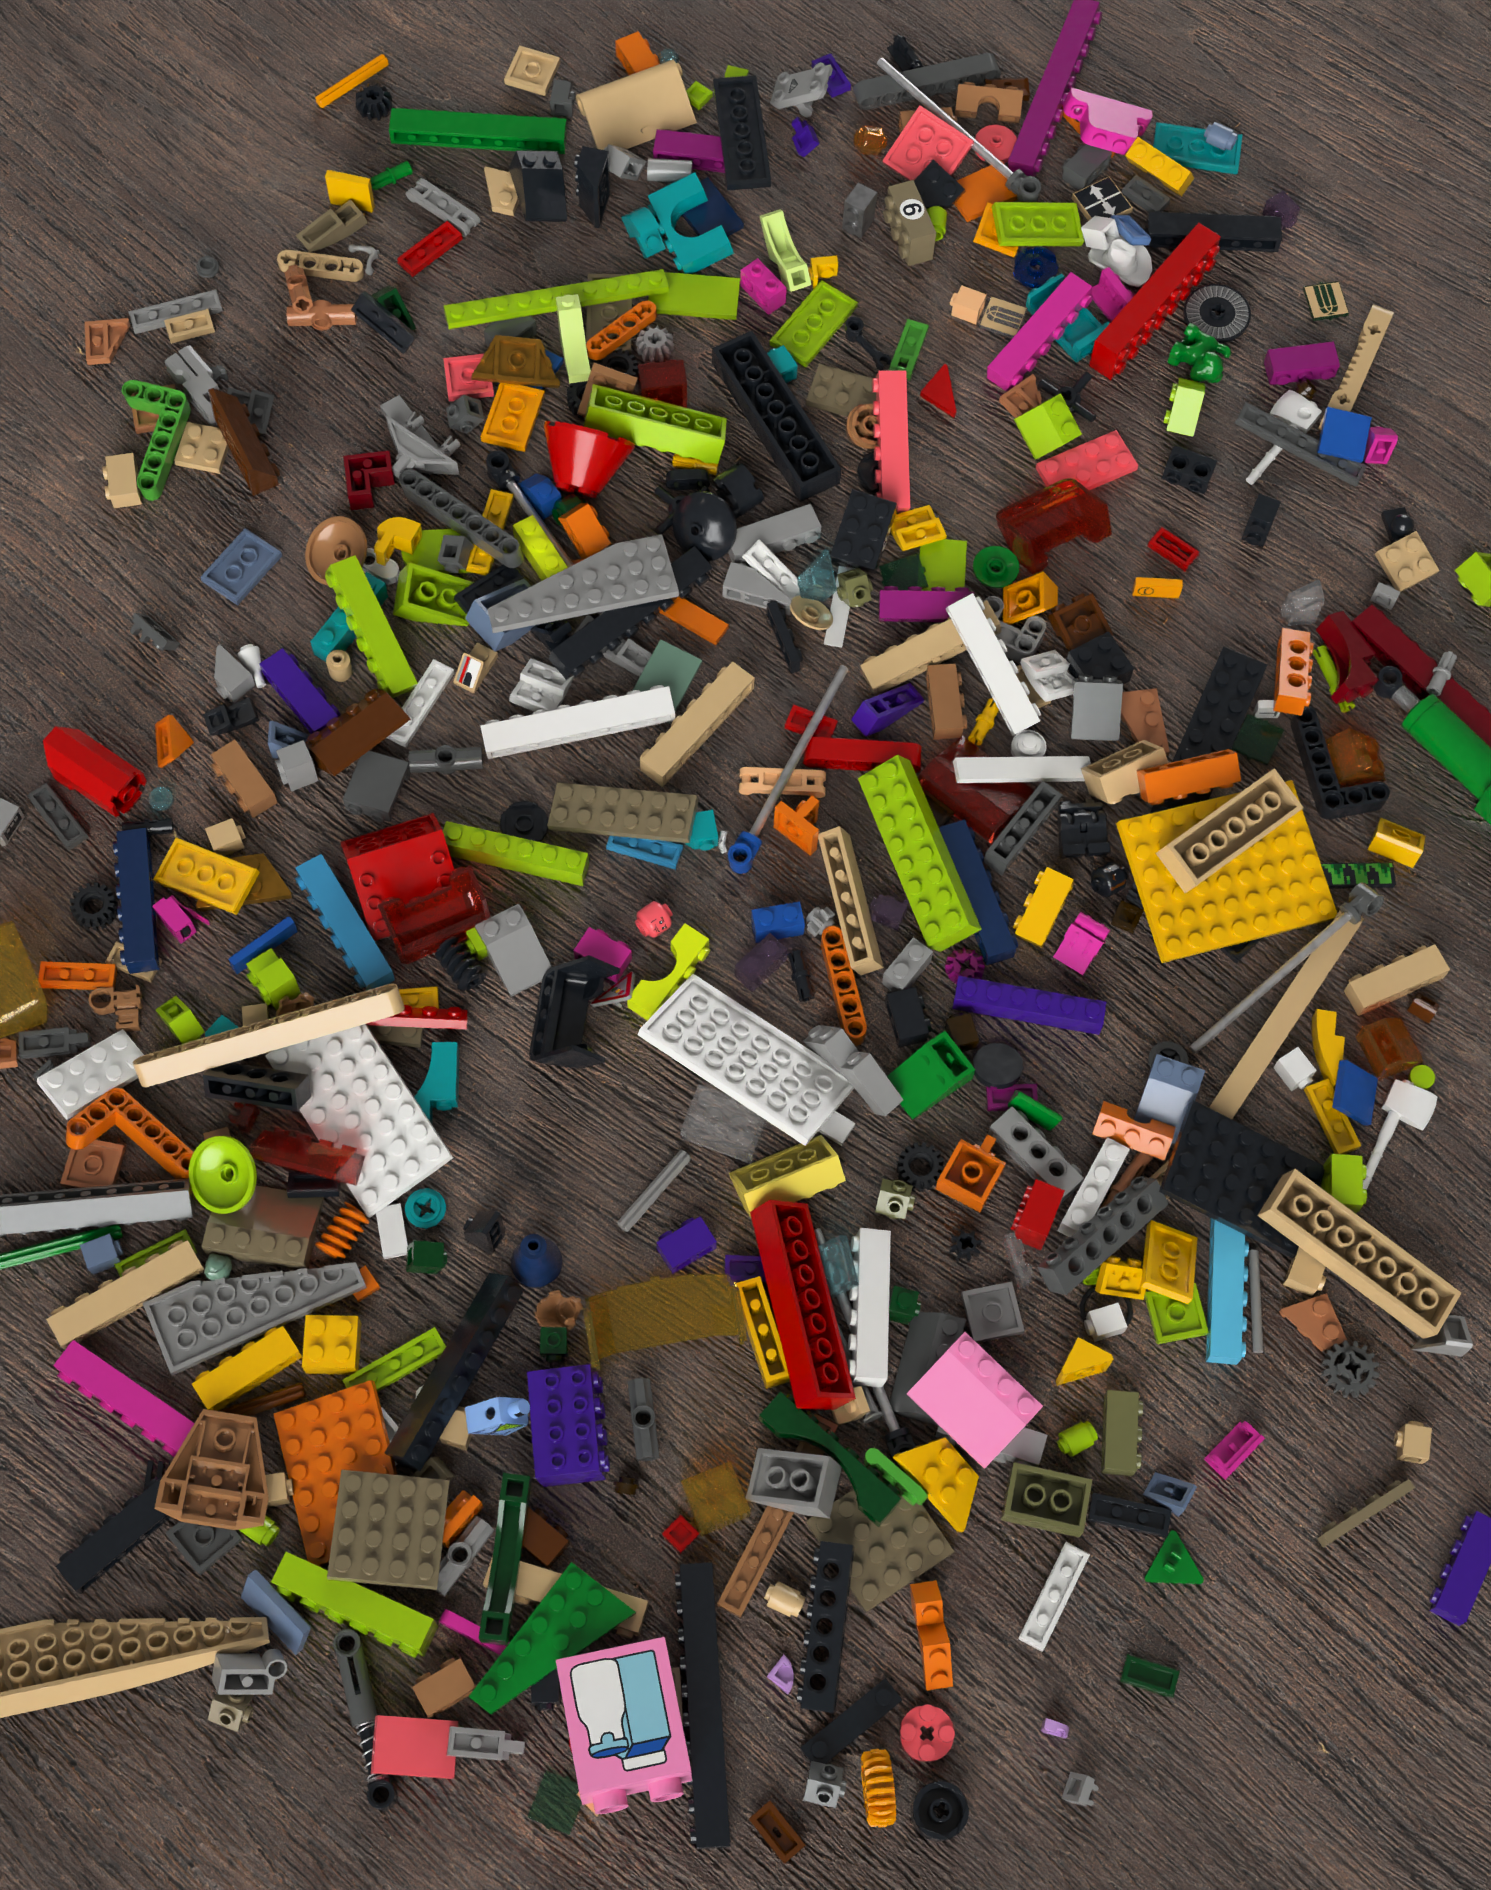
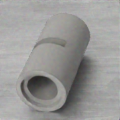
(668, 169)

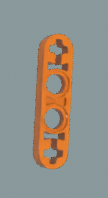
(624, 332)

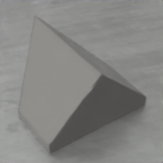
(1451, 1340)

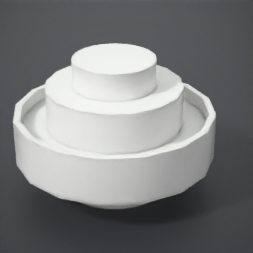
(1028, 744)

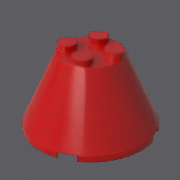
(584, 457)

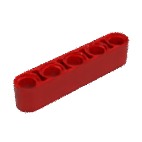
(858, 753)

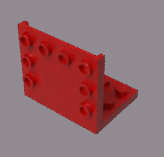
(397, 863)

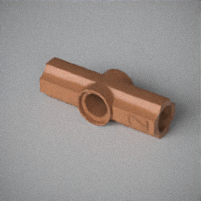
(298, 289)
(322, 315)

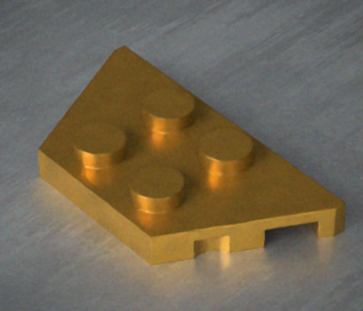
(516, 362)
(267, 886)

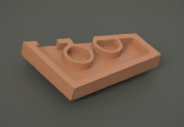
(1144, 717)

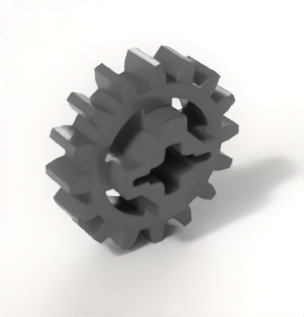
(1361, 1366)

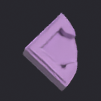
(782, 1674)
(1055, 1728)

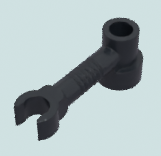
(853, 330)

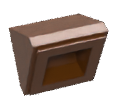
(1423, 1007)

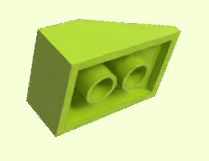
(429, 596)

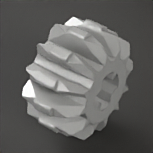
(654, 344)

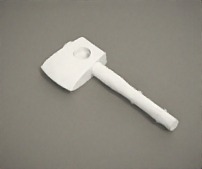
(1294, 411)
(1402, 1103)

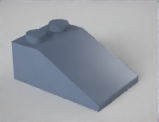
(479, 618)
(1168, 1092)

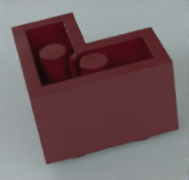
(364, 473)

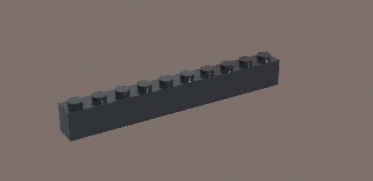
(704, 1706)

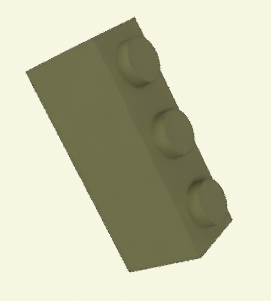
(1121, 1433)

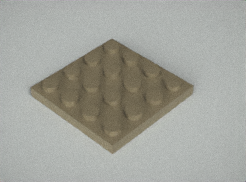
(388, 1529)
(885, 1555)

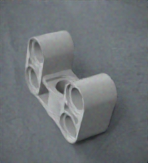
(1015, 638)

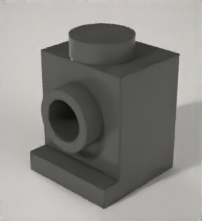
(562, 98)
(454, 553)

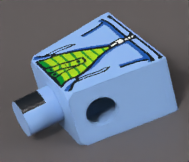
(509, 1416)

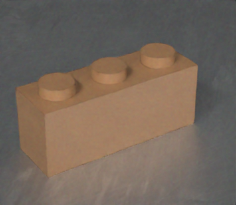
(945, 701)
(242, 779)

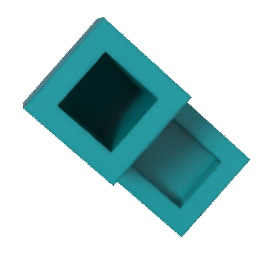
(644, 228)

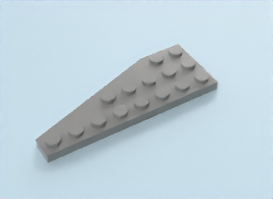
(608, 580)
(224, 1313)

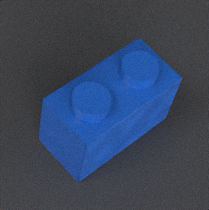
(779, 920)

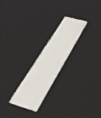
(840, 612)

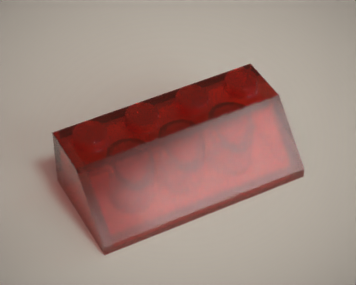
(308, 1157)

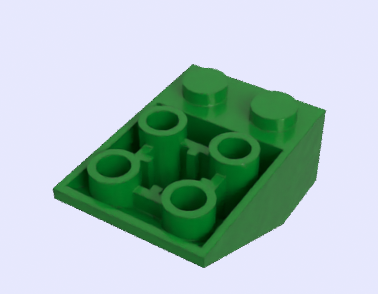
(931, 1075)

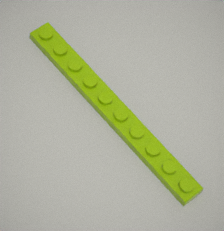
(544, 300)

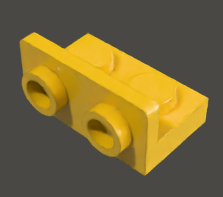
(1121, 1278)

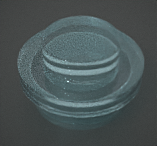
(160, 798)

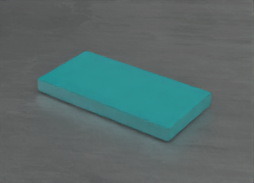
(1190, 149)

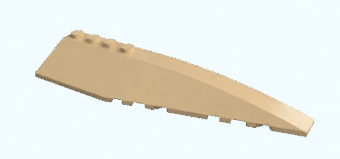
(77, 1660)

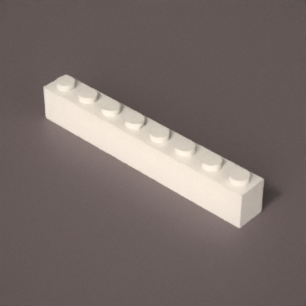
(578, 722)

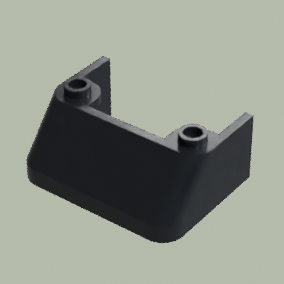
(563, 1012)

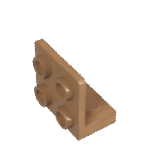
(607, 378)

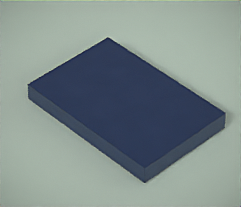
(713, 213)

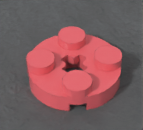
(942, 1732)

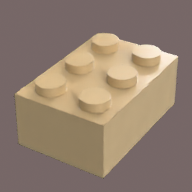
(1117, 773)

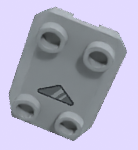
(801, 88)

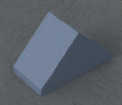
(282, 736)
(1170, 1492)

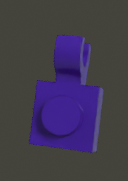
(805, 137)

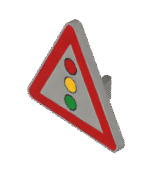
(618, 992)

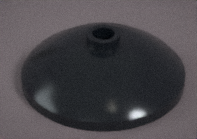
(713, 520)

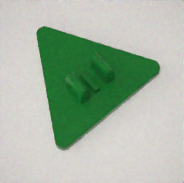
(1173, 1564)

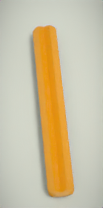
(351, 81)

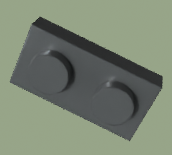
(1145, 195)

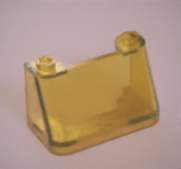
(20, 991)

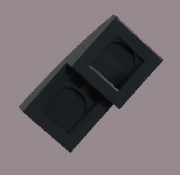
(227, 719)

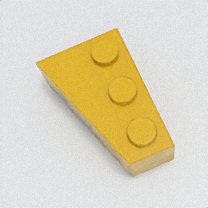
(1043, 906)

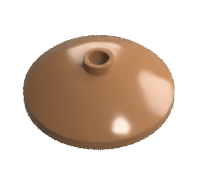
(330, 543)

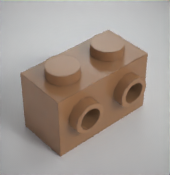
(444, 1687)

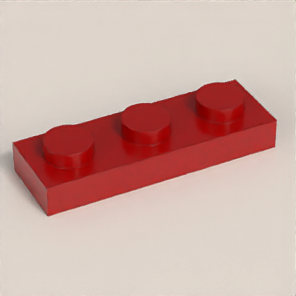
(429, 248)

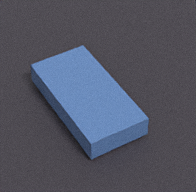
(1131, 230)

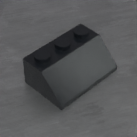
(593, 182)

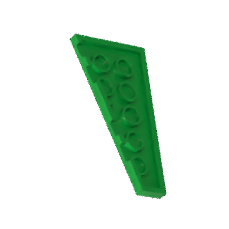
(560, 1627)

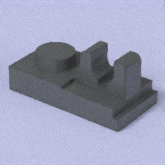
(152, 630)

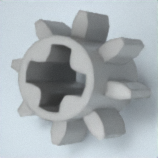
(819, 920)

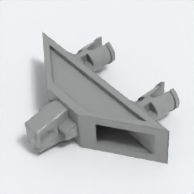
(418, 454)

